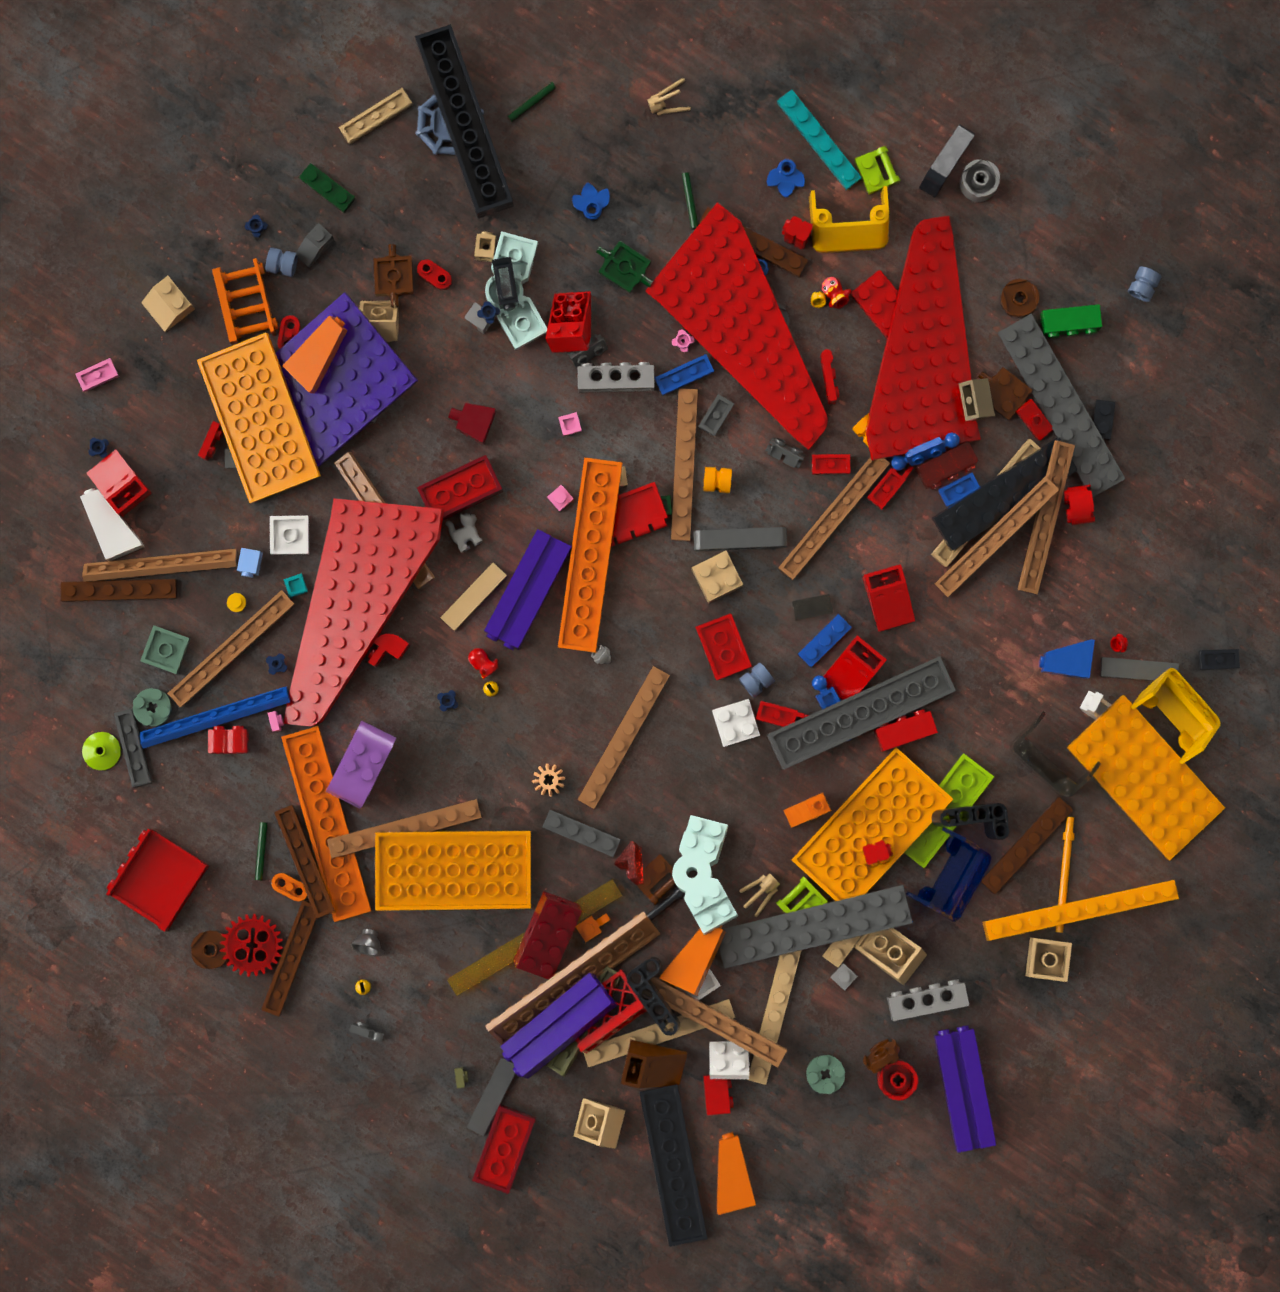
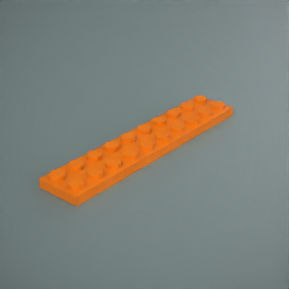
(590, 555)
(325, 821)

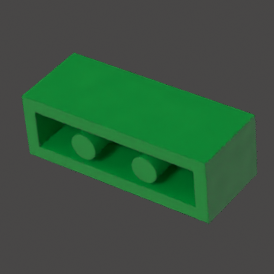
(1071, 321)

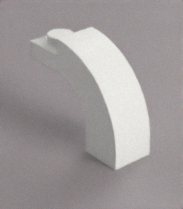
(1094, 705)

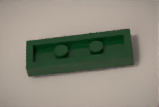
(327, 188)

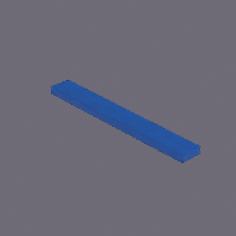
(214, 717)

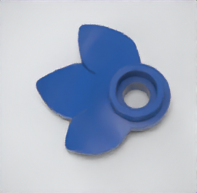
(785, 180)
(591, 199)

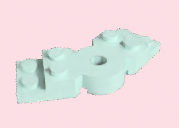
(524, 322)
(703, 894)

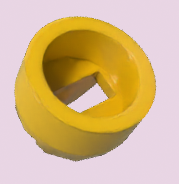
(818, 303)
(494, 686)
(367, 986)

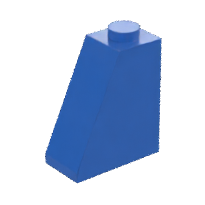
(1069, 660)

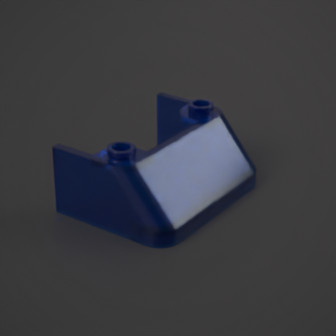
(957, 879)

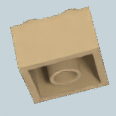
(717, 577)
(1048, 959)

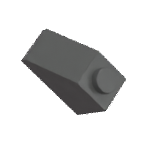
(314, 245)

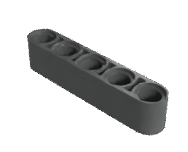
(740, 539)

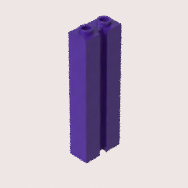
(527, 590)
(558, 1026)
(964, 1089)

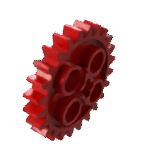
(233, 943)

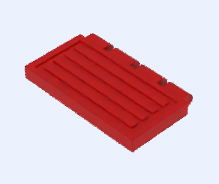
(637, 511)

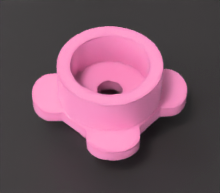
(688, 340)

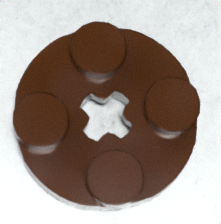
(1010, 292)
(199, 950)
(881, 1055)

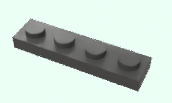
(581, 833)

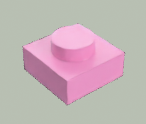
(570, 424)
(560, 498)
(276, 721)

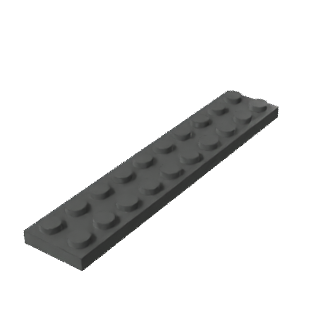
(1061, 404)
(861, 713)
(815, 926)

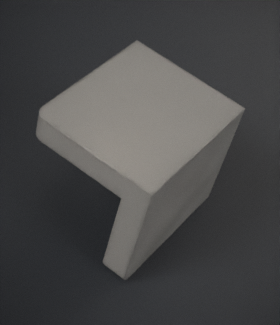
(473, 318)

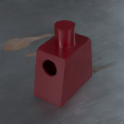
(474, 421)

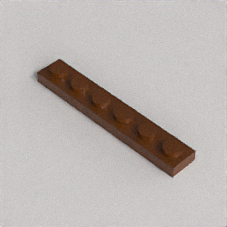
(773, 252)
(119, 590)
(1026, 845)
(304, 862)
(290, 960)

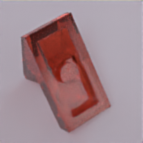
(632, 861)

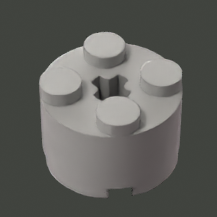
(979, 170)

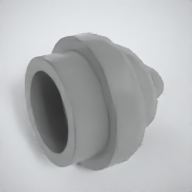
(602, 655)

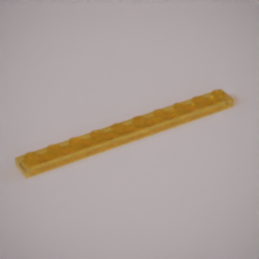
(505, 954)

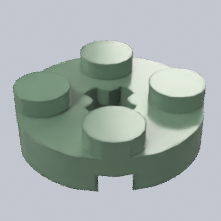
(141, 705)
(826, 1085)

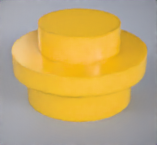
(236, 602)

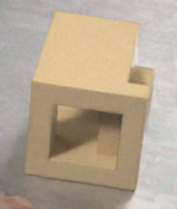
(482, 239)

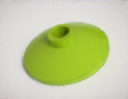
(110, 754)

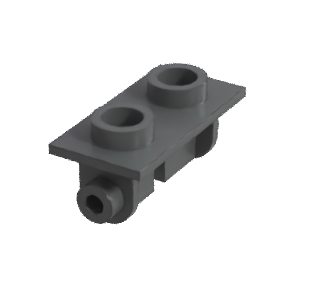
(596, 347)
(792, 454)

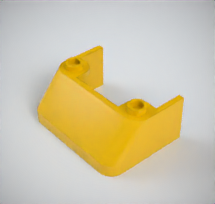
(850, 236)
(1184, 709)

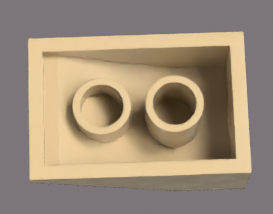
(892, 953)

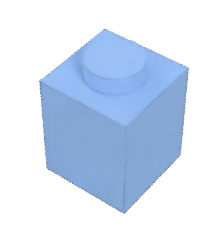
(249, 562)

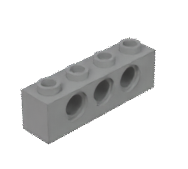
(606, 384)
(958, 999)

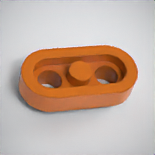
(289, 888)

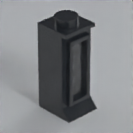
(505, 283)

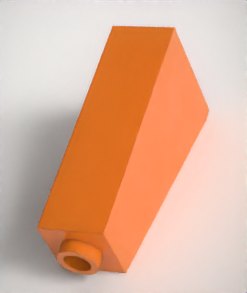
(315, 355)
(807, 810)
(694, 961)
(733, 1182)

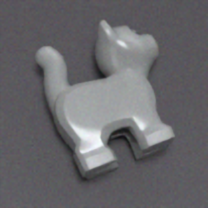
(465, 534)

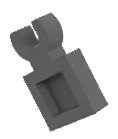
(363, 1030)

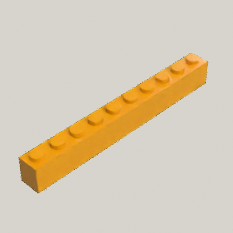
(1080, 910)

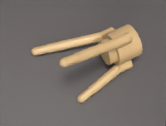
(657, 102)
(767, 885)

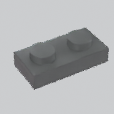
(716, 415)

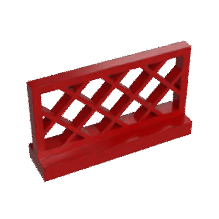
(616, 1022)

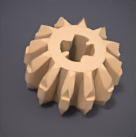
(542, 778)

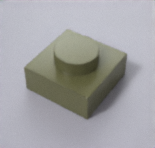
(461, 1077)

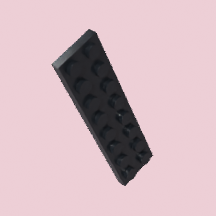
(993, 499)
(673, 1165)

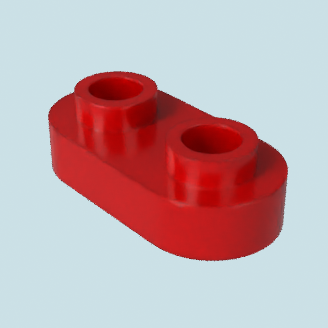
(433, 275)
(286, 334)

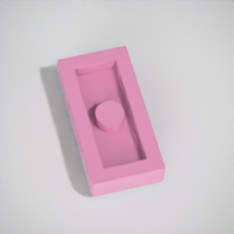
(97, 375)

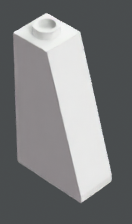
(111, 529)

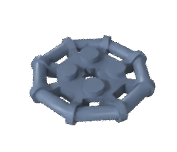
(436, 126)

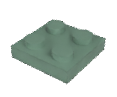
(165, 649)

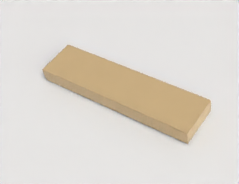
(376, 116)
(473, 596)

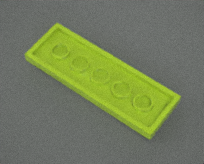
(965, 785)

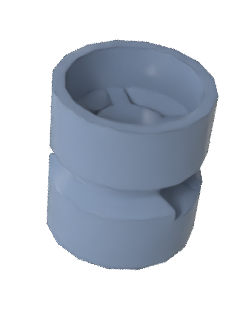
(282, 262)
(1145, 282)
(756, 680)

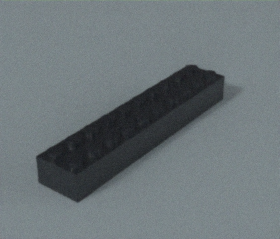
(464, 121)

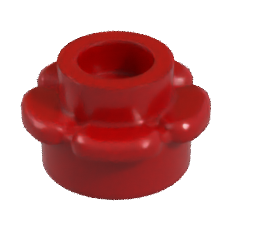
(1119, 643)

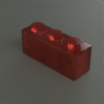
(947, 466)

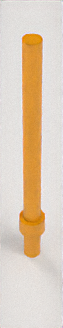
(1068, 837)

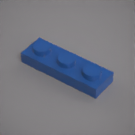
(684, 375)
(824, 640)

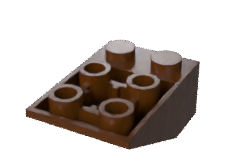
(652, 1065)

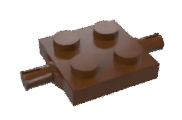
(393, 276)
(1007, 392)

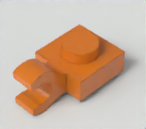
(590, 927)

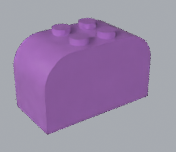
(361, 764)

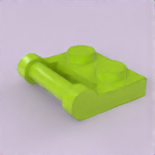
(871, 173)
(812, 899)

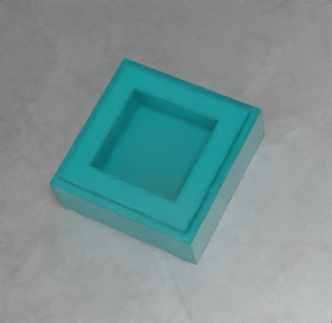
(295, 585)

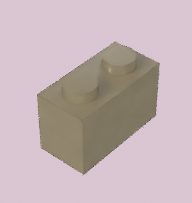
(976, 399)

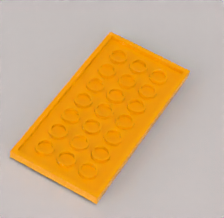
(258, 418)
(1146, 777)
(888, 806)
(452, 870)

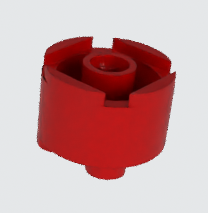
(1080, 505)
(905, 1087)

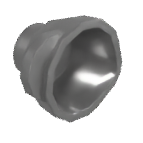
(368, 943)

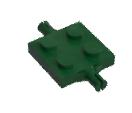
(624, 267)

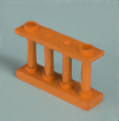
(226, 297)

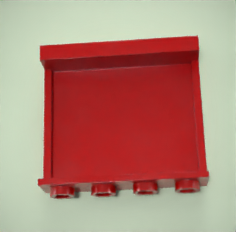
(157, 879)

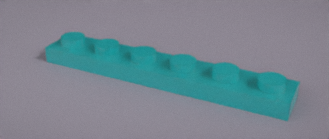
(819, 140)

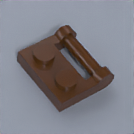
(653, 874)

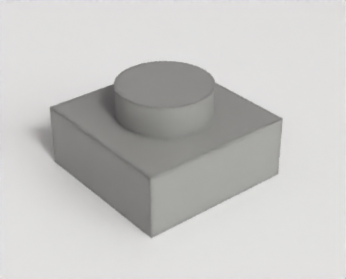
(843, 976)

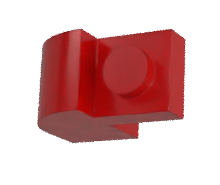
(388, 643)

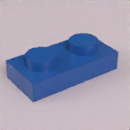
(958, 489)

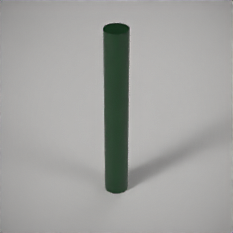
(531, 102)
(690, 200)
(261, 851)

